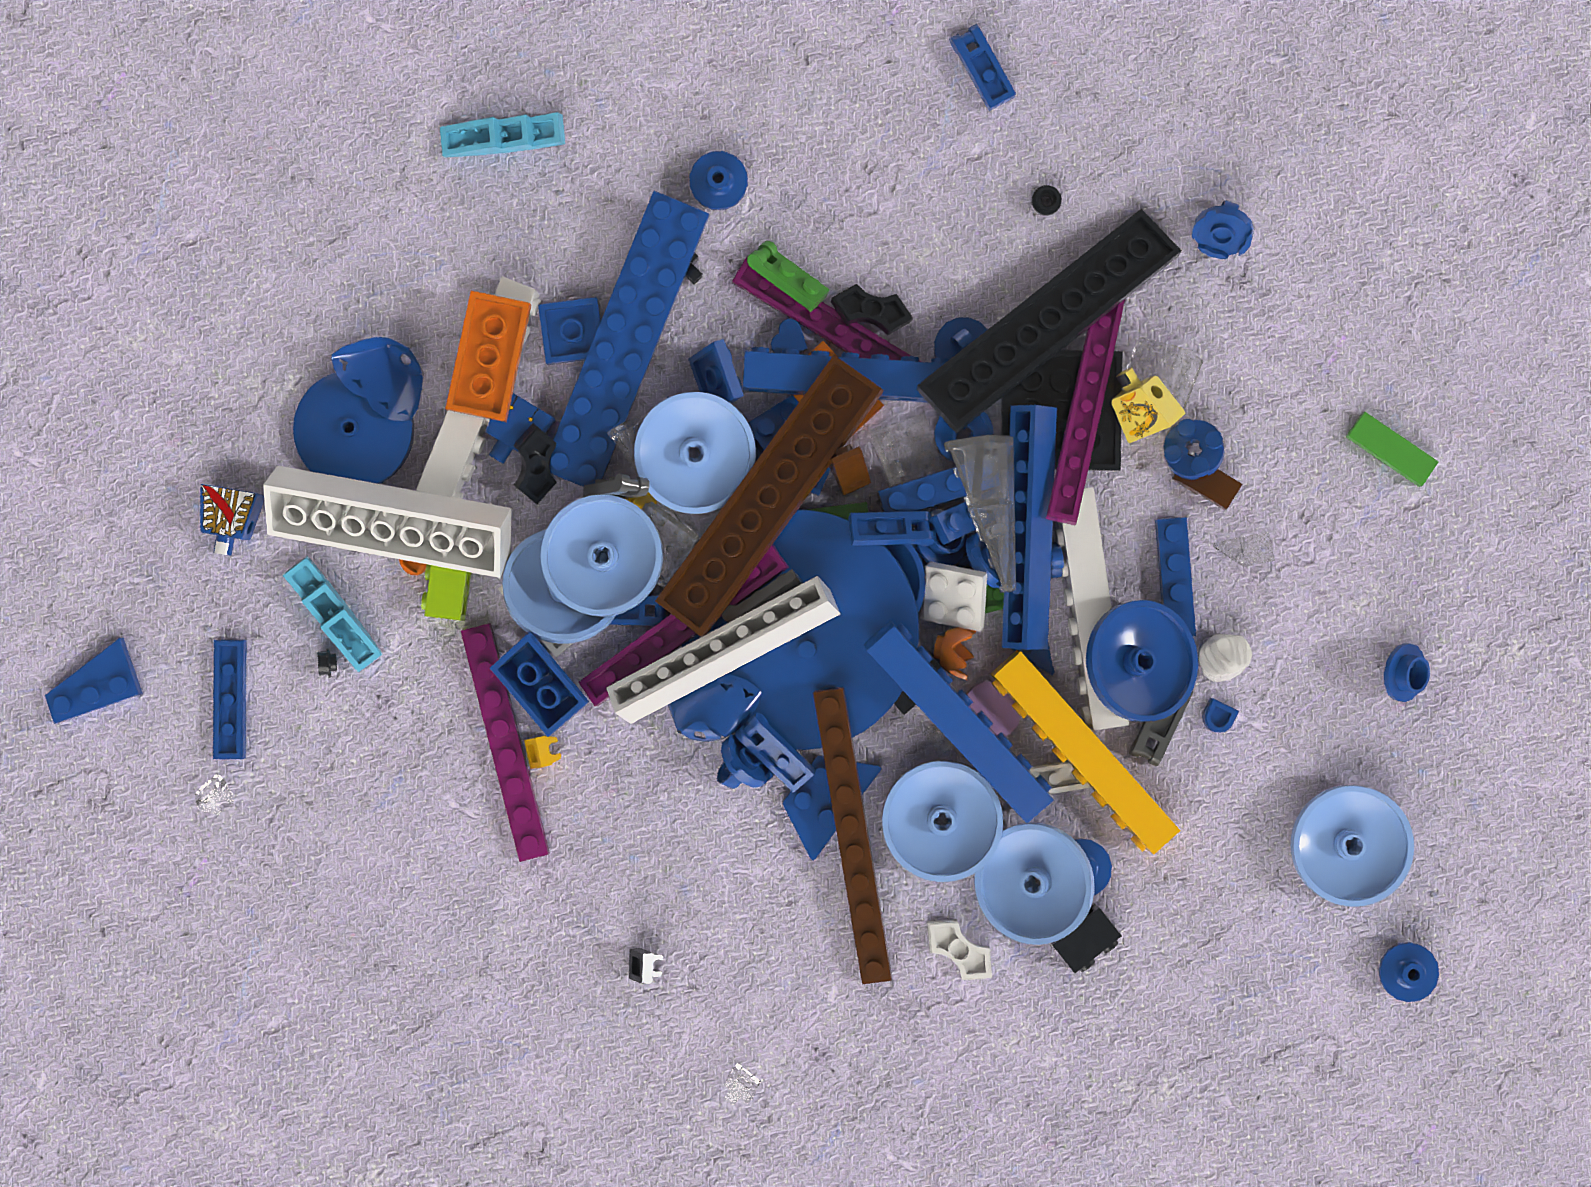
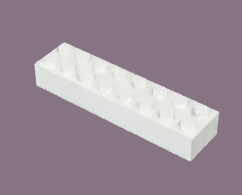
(388, 521)

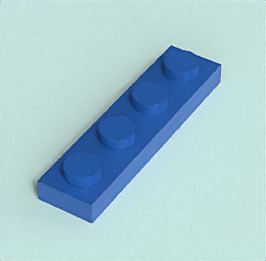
(1175, 568)

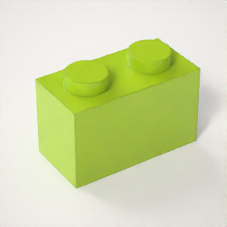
(446, 593)

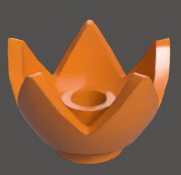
(952, 652)

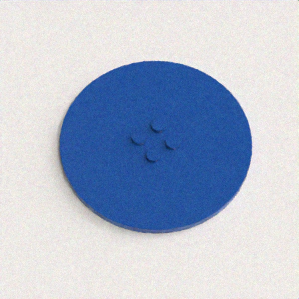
(868, 593)

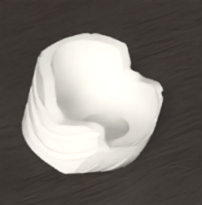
(1224, 656)

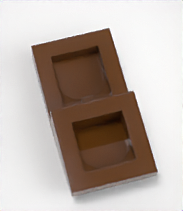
(1217, 487)

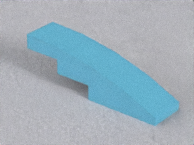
(502, 135)
(332, 613)

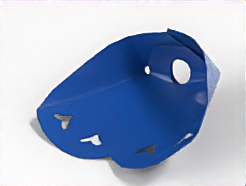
(381, 375)
(715, 709)

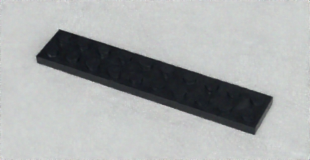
(1048, 321)

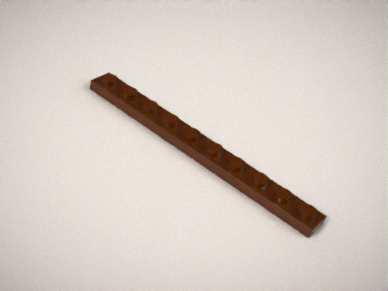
(852, 835)

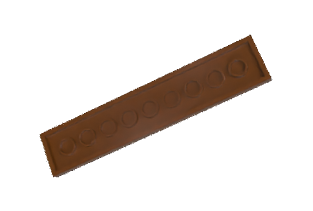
(769, 496)

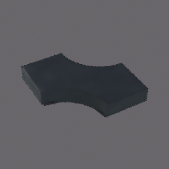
(859, 306)
(535, 453)

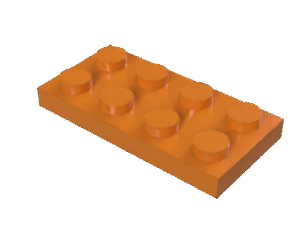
(488, 356)

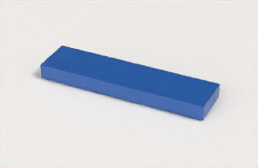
(229, 699)

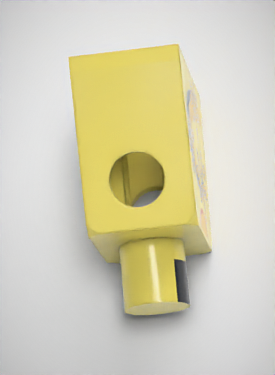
(1144, 406)

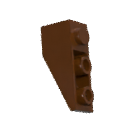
(849, 469)

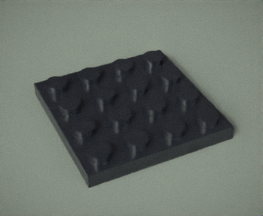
(1053, 387)

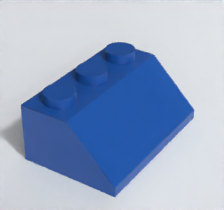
(539, 684)

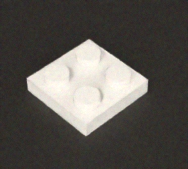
(955, 596)

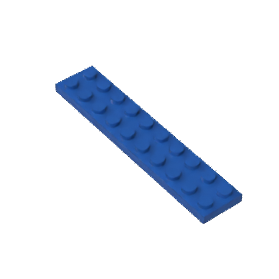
(626, 338)

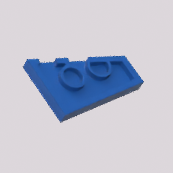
(95, 685)

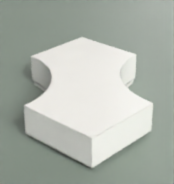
(971, 959)

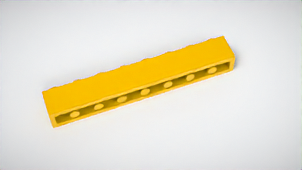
(1085, 752)

